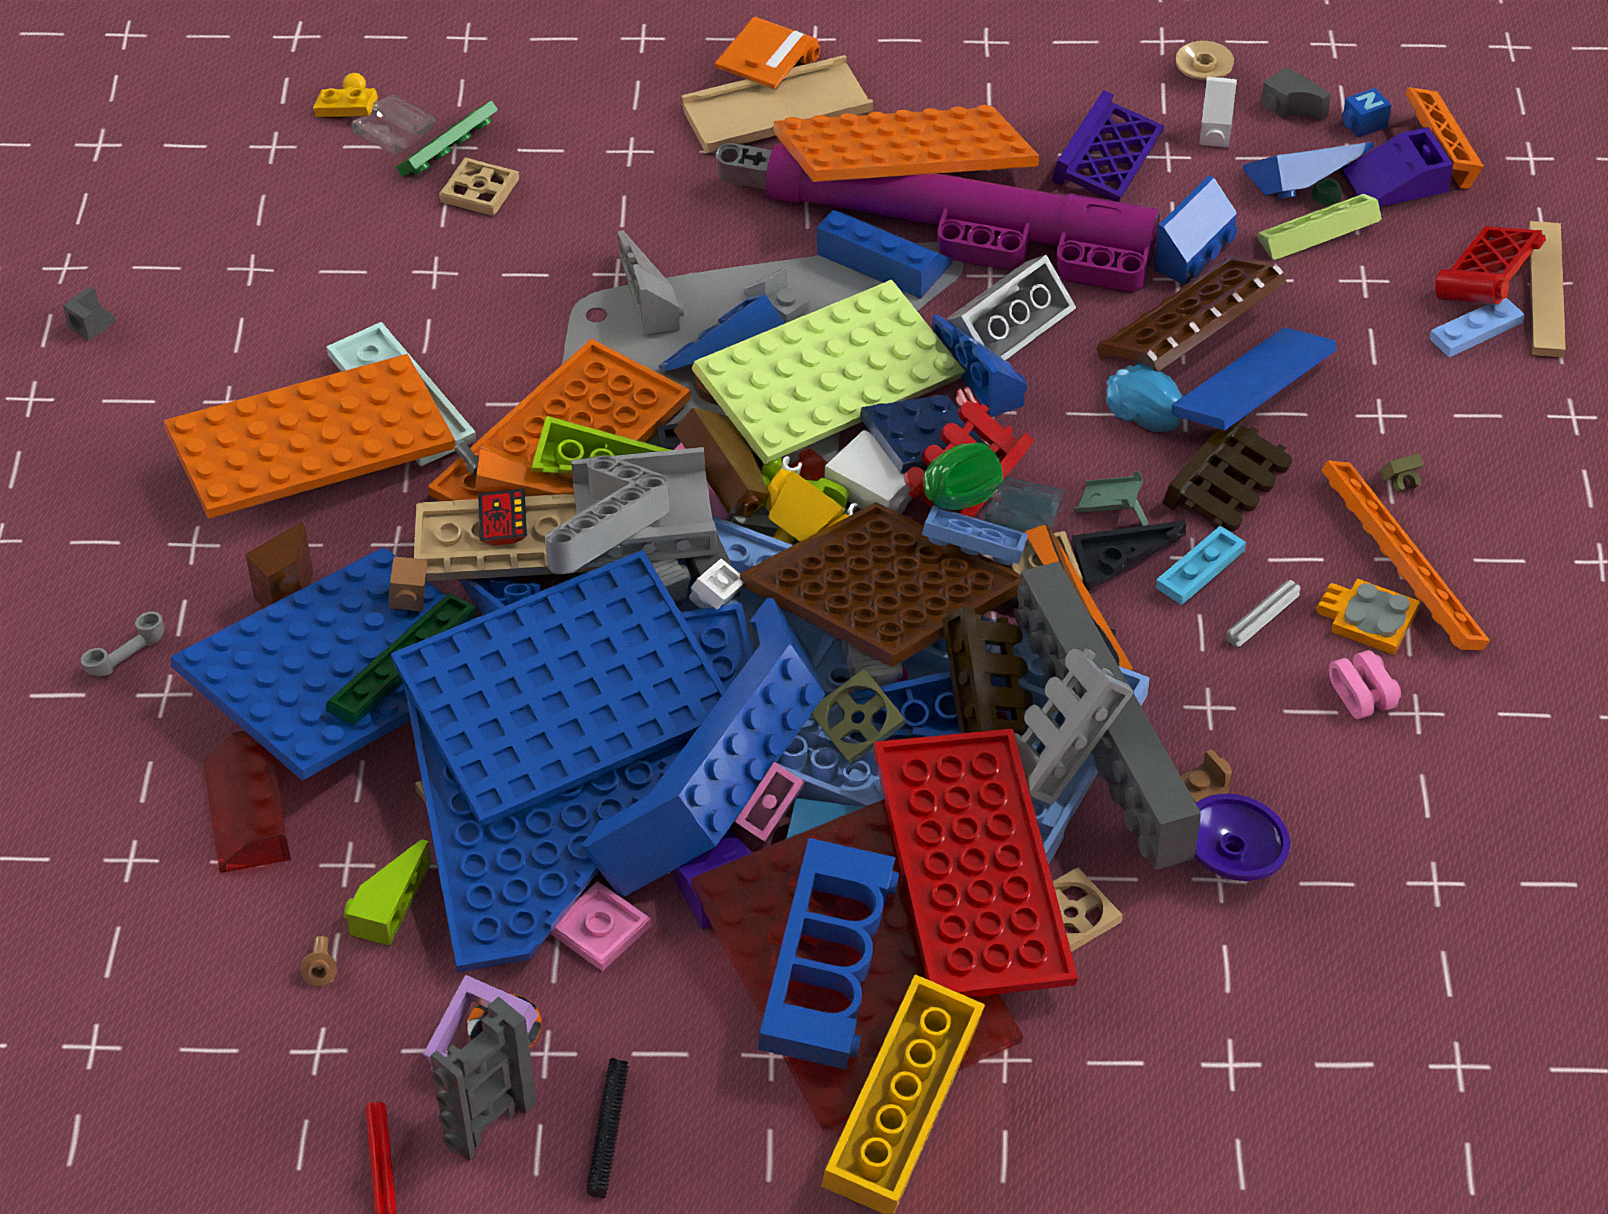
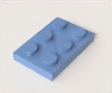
(974, 535)

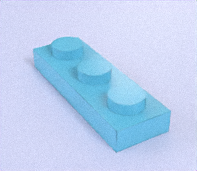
(1200, 565)

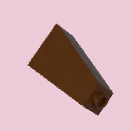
(728, 460)

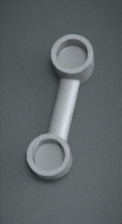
(150, 630)

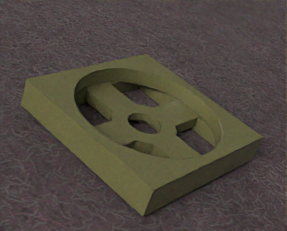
(854, 751)

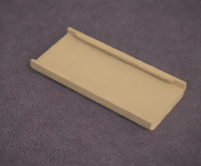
(748, 109)
(452, 545)

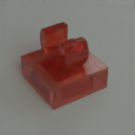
(812, 465)

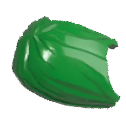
(963, 476)

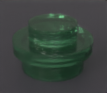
(1327, 192)

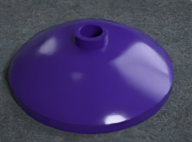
(1240, 838)

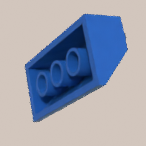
(880, 253)

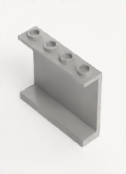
(681, 532)

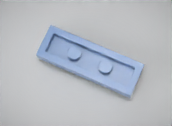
(1476, 327)

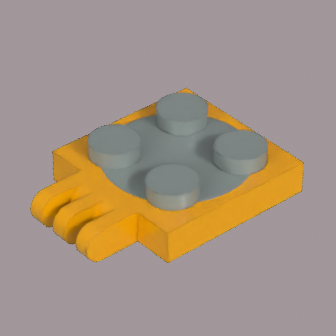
(1369, 614)

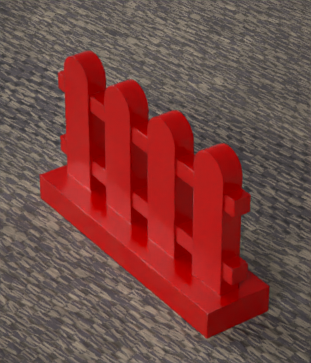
(953, 435)

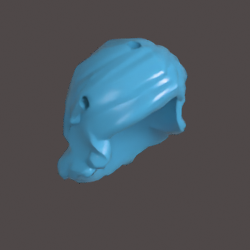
(1144, 397)

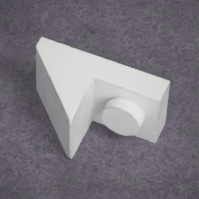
(716, 586)

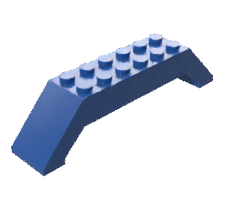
(718, 764)

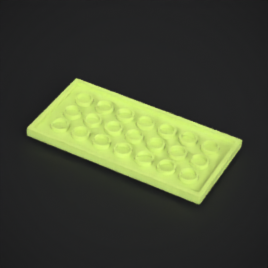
(824, 367)

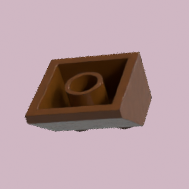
(280, 566)

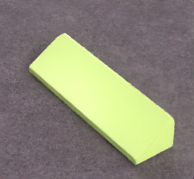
(1320, 226)

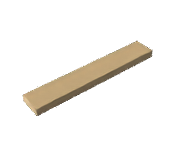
(1547, 293)

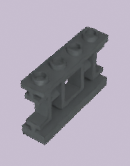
(484, 1078)

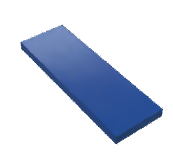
(1253, 378)

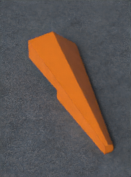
(506, 472)

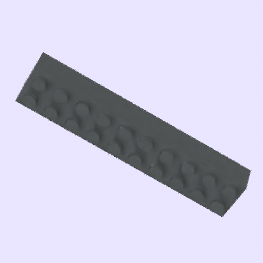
(1129, 751)

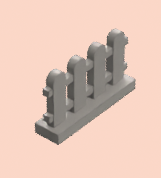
(1081, 731)

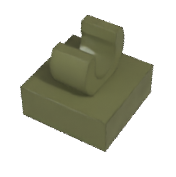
(1401, 469)

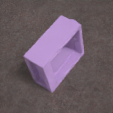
(481, 994)

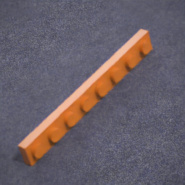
(1405, 555)

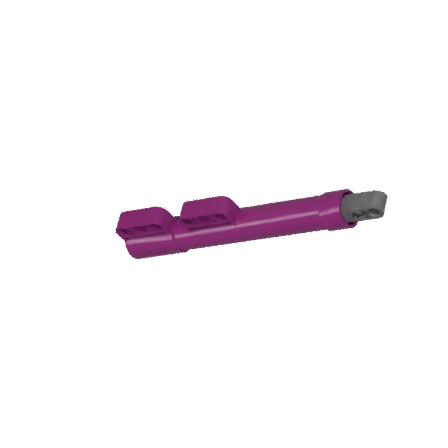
(976, 220)

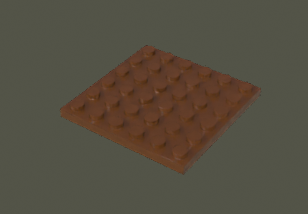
(880, 583)

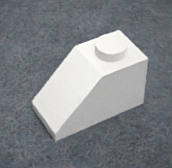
(1218, 112)

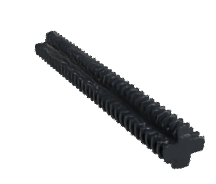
(607, 1128)

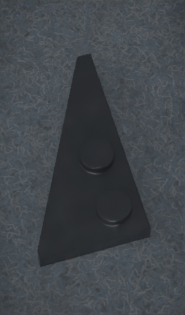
(1113, 551)

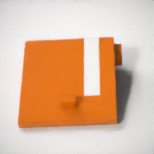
(767, 52)

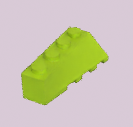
(569, 441)

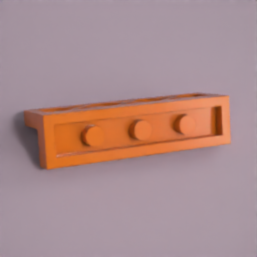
(1433, 113)

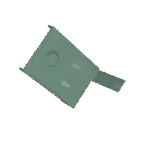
(1113, 495)

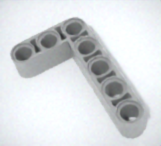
(628, 503)

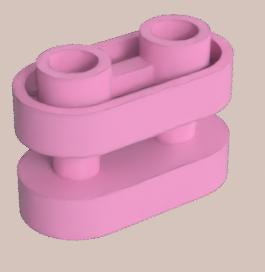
(1364, 684)

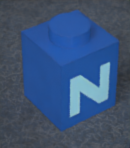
(1366, 112)

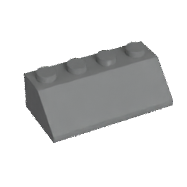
(1016, 308)

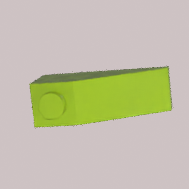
(387, 895)

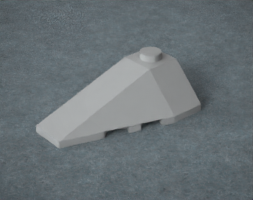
(651, 292)

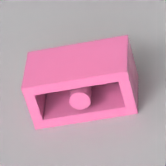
(770, 802)

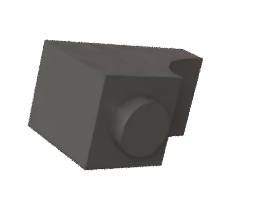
(1293, 94)

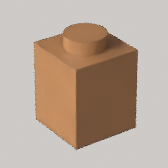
(408, 583)

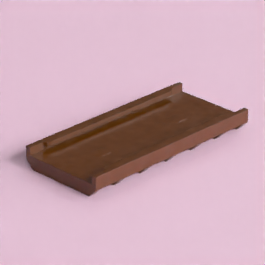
(1194, 312)

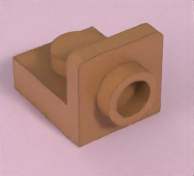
(1209, 778)

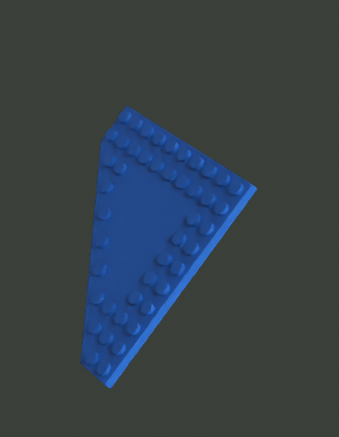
(523, 873)

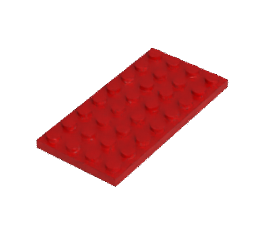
(974, 863)

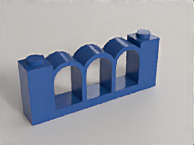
(813, 1033)

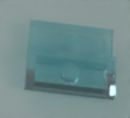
(1024, 505)

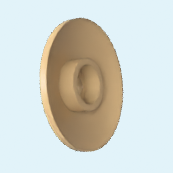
(1204, 59)

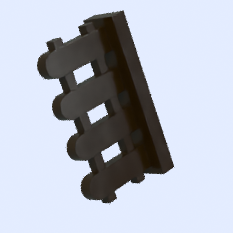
(1218, 451)
(972, 668)

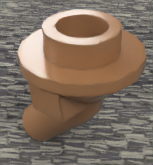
(318, 967)

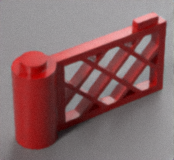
(1481, 283)

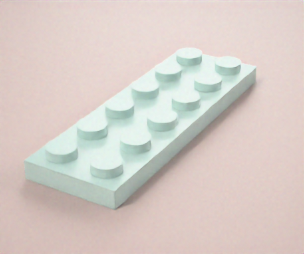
(379, 344)

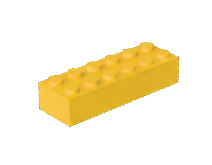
(902, 1096)

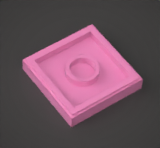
(601, 926)

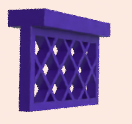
(1089, 133)

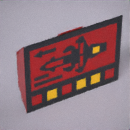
(502, 517)

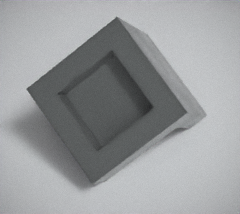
(86, 315)

